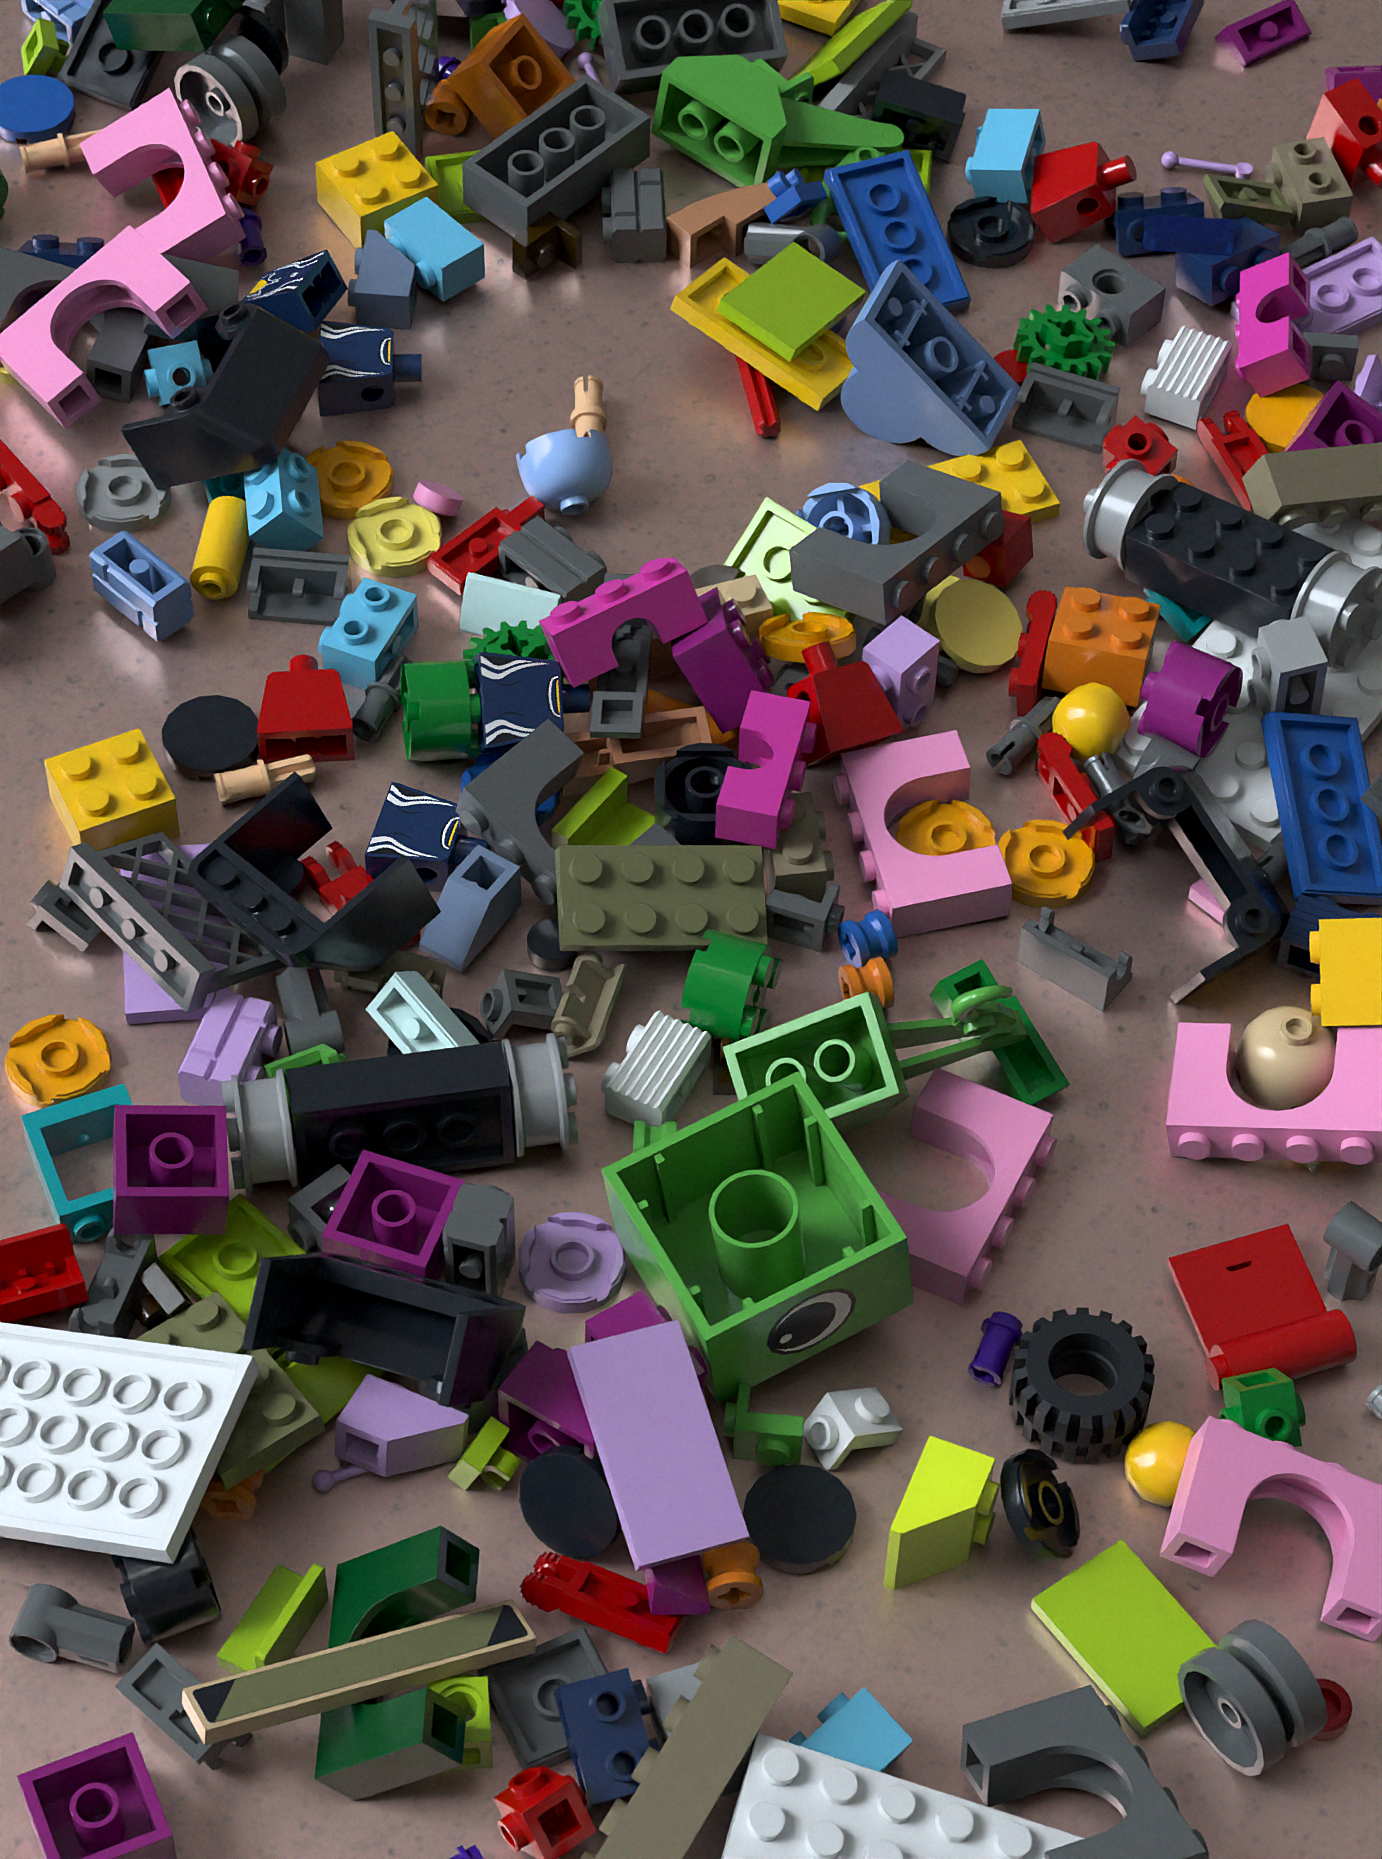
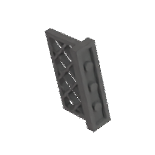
(403, 68)
(150, 932)

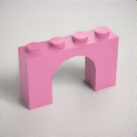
(161, 137)
(118, 275)
(913, 888)
(1215, 1123)
(1007, 1145)
(1235, 1466)

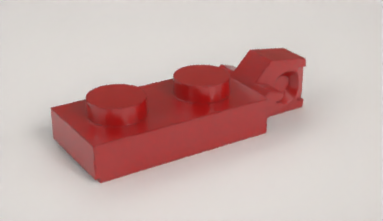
(477, 546)

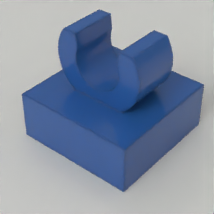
(792, 196)

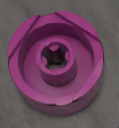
(1190, 698)

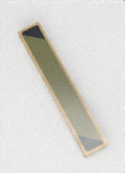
(357, 1671)

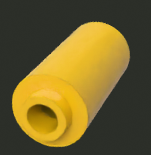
(221, 549)

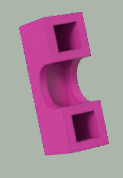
(1270, 345)
(584, 630)
(758, 801)

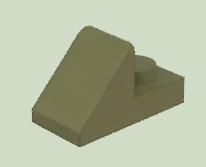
(1254, 199)

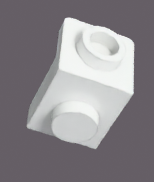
(849, 1422)

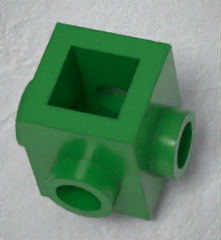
(1264, 1405)

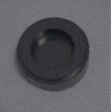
(544, 946)

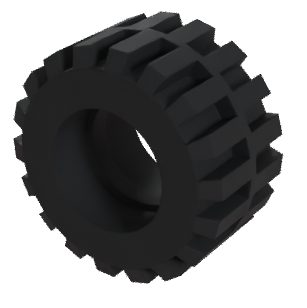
(1086, 1347)

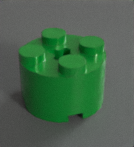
(439, 710)
(730, 986)

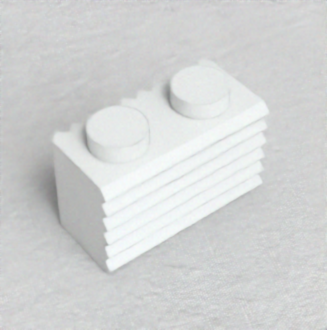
(1186, 377)
(657, 1072)

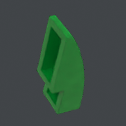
(1022, 1069)

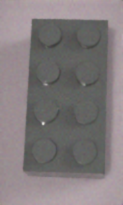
(648, 35)
(556, 157)

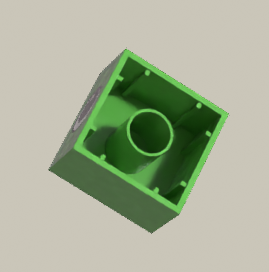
(760, 1235)

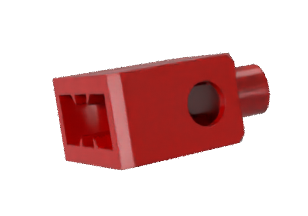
(1352, 130)
(1076, 188)
(844, 704)
(305, 715)

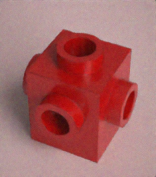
(244, 170)
(1140, 442)
(543, 1813)

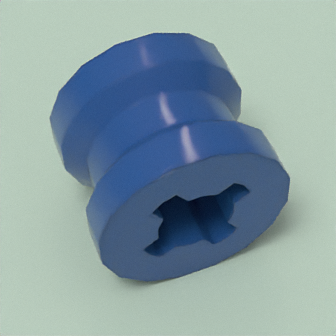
(867, 939)

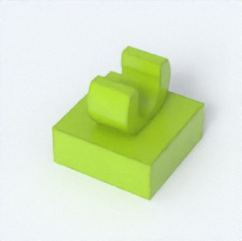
(43, 49)
(486, 1459)

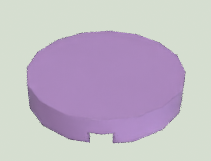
(546, 20)
(572, 1263)

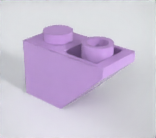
(398, 1430)

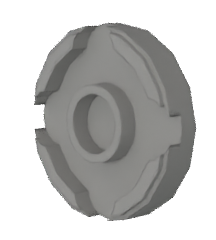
(120, 495)

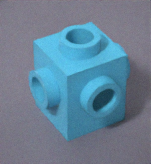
(168, 359)

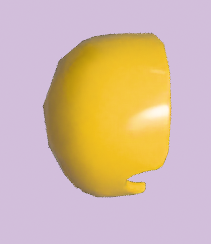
(1091, 720)
(1157, 1460)

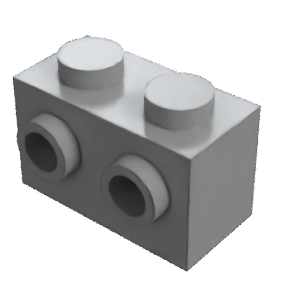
(1288, 668)

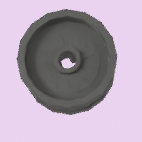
(232, 89)
(1252, 1697)

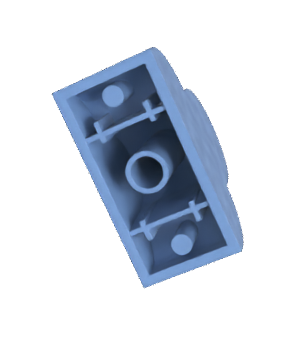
(922, 372)

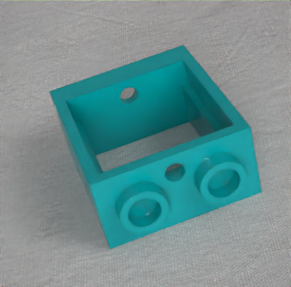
(66, 1129)

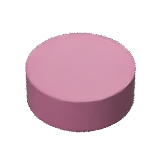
(437, 498)

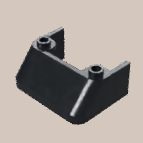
(247, 409)
(256, 876)
(1251, 905)
(385, 1320)

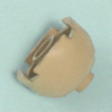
(1285, 1057)

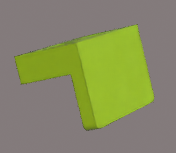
(603, 816)
(275, 1620)

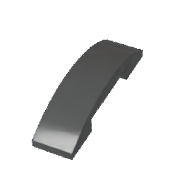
(623, 691)

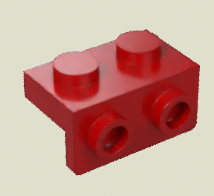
(39, 1274)

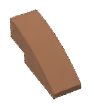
(717, 223)
(637, 758)

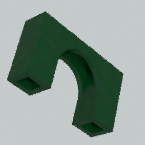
(168, 23)
(418, 1734)

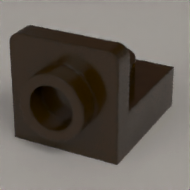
(544, 242)

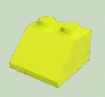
(941, 1513)

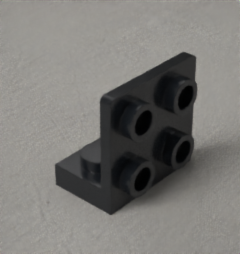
(922, 111)

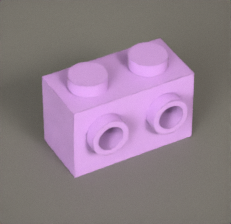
(906, 669)

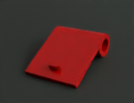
(1260, 1308)

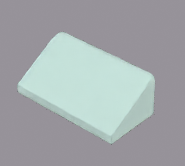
(493, 601)
(417, 1016)

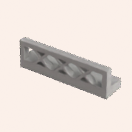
(889, 52)

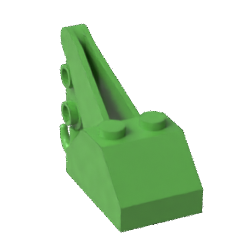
(743, 130)
(851, 1053)

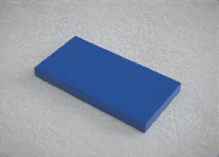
(892, 220)
(1324, 824)

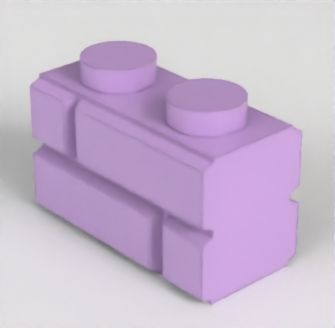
(229, 1041)

